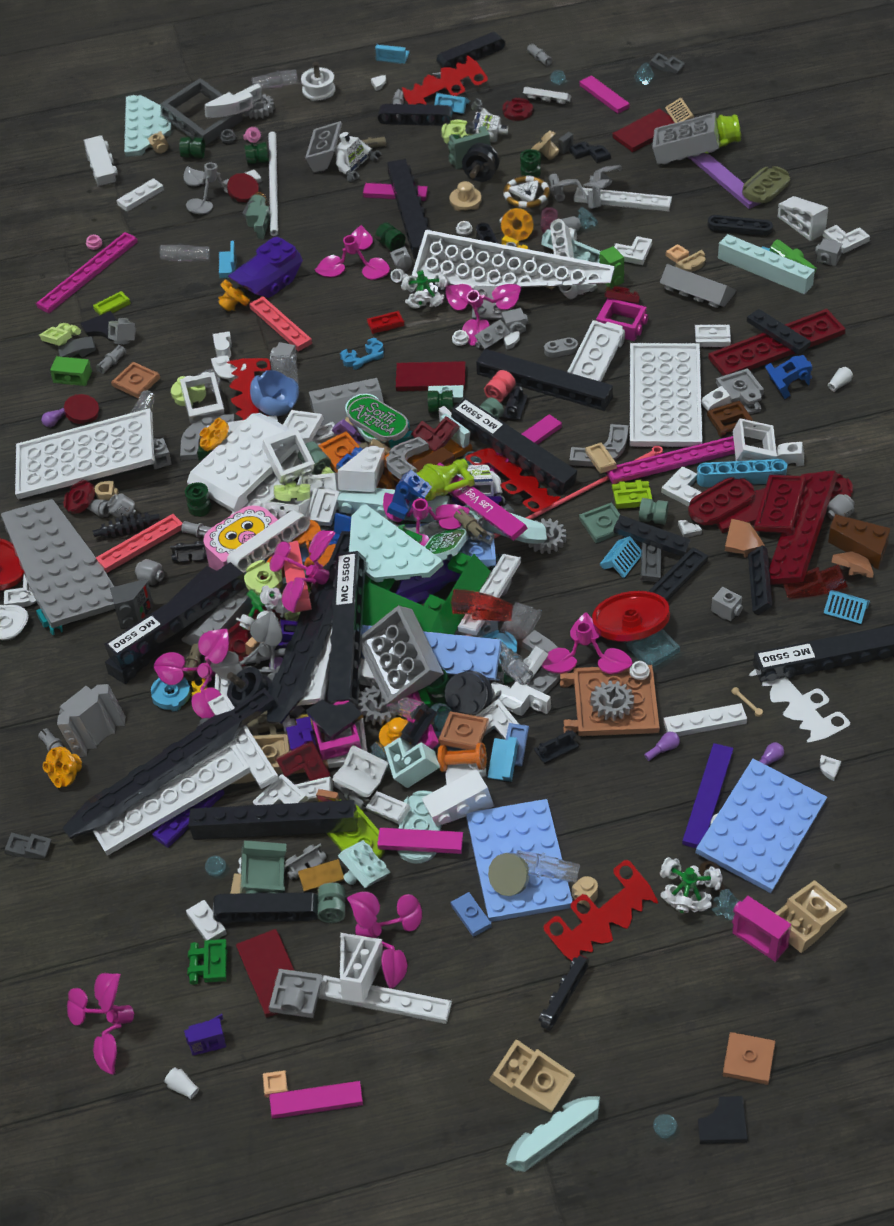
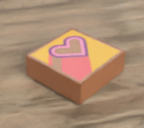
(325, 795)

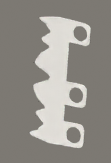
(803, 708)

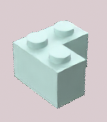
(410, 762)

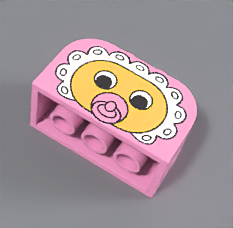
(234, 532)

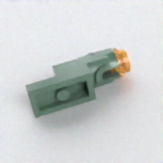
(257, 214)

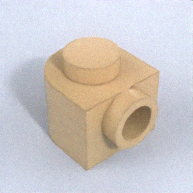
(158, 142)
(105, 490)
(587, 886)

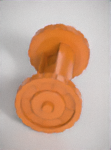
(476, 756)

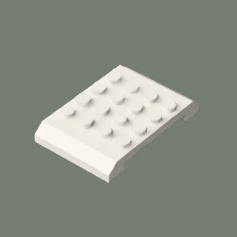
(240, 462)

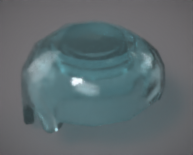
(441, 717)

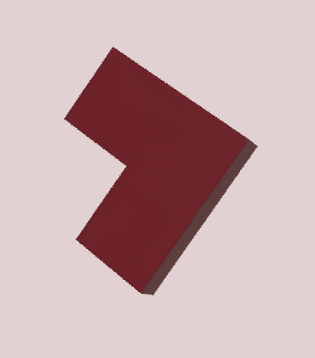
(436, 437)
(305, 757)

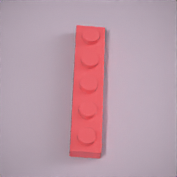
(280, 323)
(139, 543)

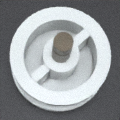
(318, 83)

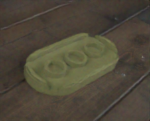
(766, 184)

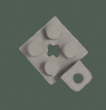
(749, 391)

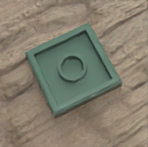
(600, 522)

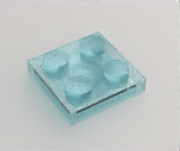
(654, 648)

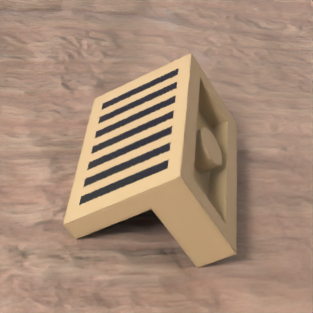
(679, 111)

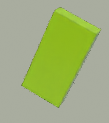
(112, 303)

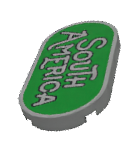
(377, 419)

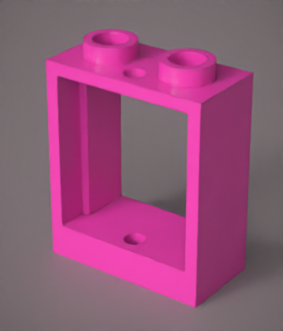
(626, 309)
(338, 746)
(761, 928)

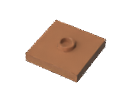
(135, 379)
(463, 731)
(749, 1058)

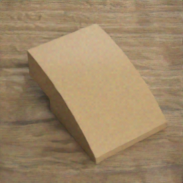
(272, 747)
(810, 914)
(532, 1077)

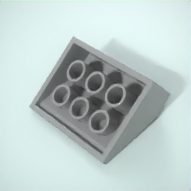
(686, 139)
(399, 655)

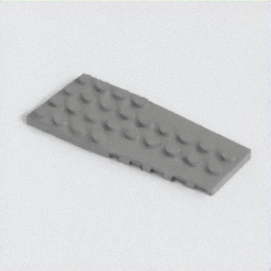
(57, 564)

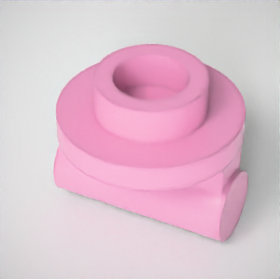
(252, 135)

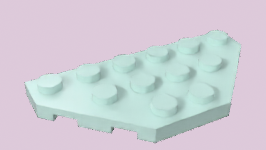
(141, 122)
(388, 549)

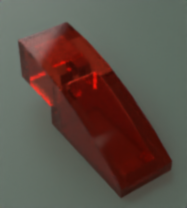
(817, 583)
(481, 606)

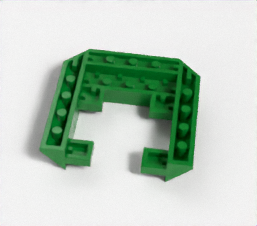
(436, 613)

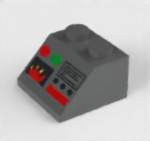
(132, 602)

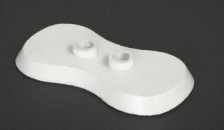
(12, 621)

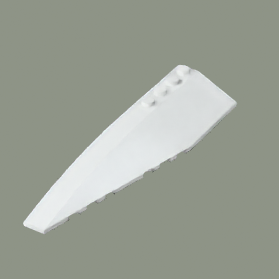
(496, 264)

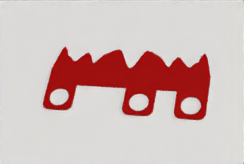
(448, 79)
(243, 384)
(512, 471)
(596, 922)

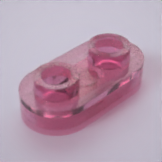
(547, 217)

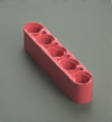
(293, 571)

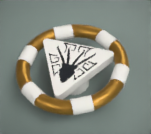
(526, 191)

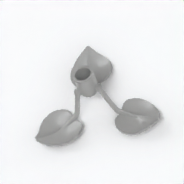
(195, 178)
(593, 196)
(263, 630)

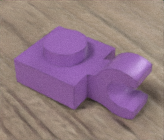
(343, 426)

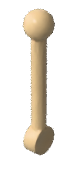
(758, 711)

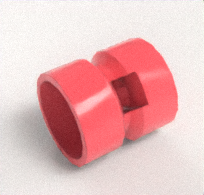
(500, 385)

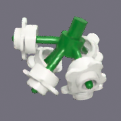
(425, 289)
(270, 598)
(690, 880)

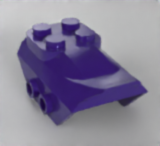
(269, 269)
(419, 588)

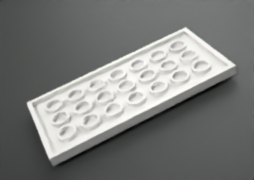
(665, 394)
(84, 453)

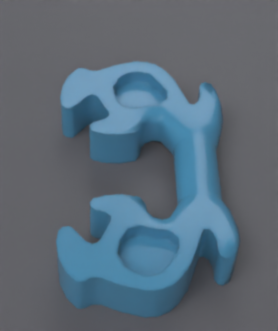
(374, 347)

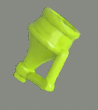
(728, 130)
(441, 476)

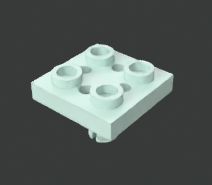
(363, 865)

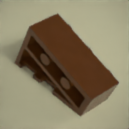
(859, 537)

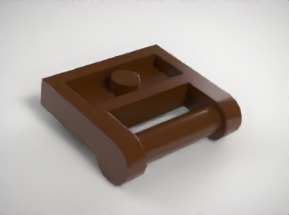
(727, 414)

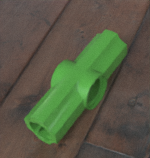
(796, 255)

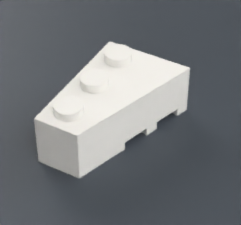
(100, 160)
(804, 216)
(362, 471)
(458, 799)
(358, 965)

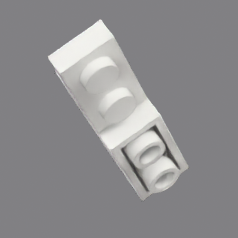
(233, 104)

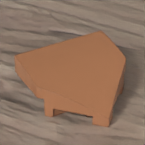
(742, 538)
(857, 563)

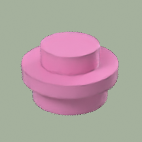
(94, 242)

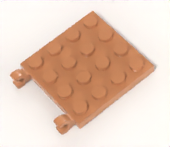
(642, 717)

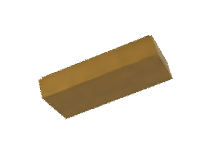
(324, 873)

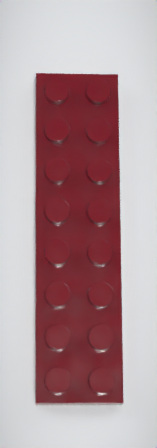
(763, 349)
(796, 548)

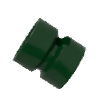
(192, 147)
(256, 153)
(530, 163)
(390, 237)
(438, 400)
(198, 499)
(436, 689)

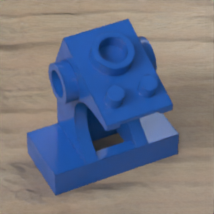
(782, 380)
(410, 488)

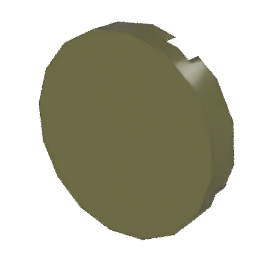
(508, 874)

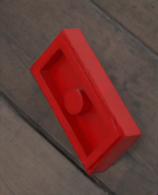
(385, 322)

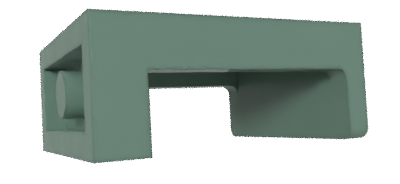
(460, 146)
(262, 867)

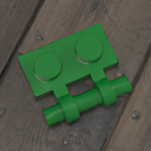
(214, 961)

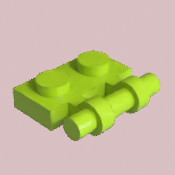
(630, 494)

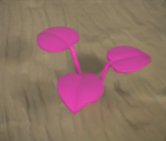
(358, 240)
(462, 294)
(420, 510)
(315, 572)
(583, 632)
(170, 668)
(365, 909)
(105, 992)

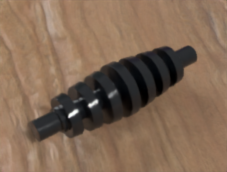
(104, 531)

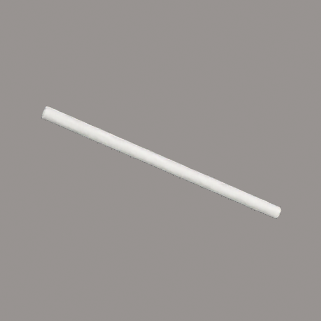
(273, 184)

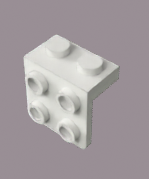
(361, 772)

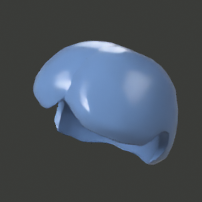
(274, 393)

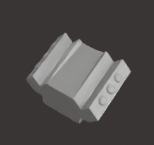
(89, 718)

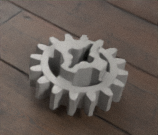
(261, 107)
(552, 542)
(612, 700)
(368, 706)

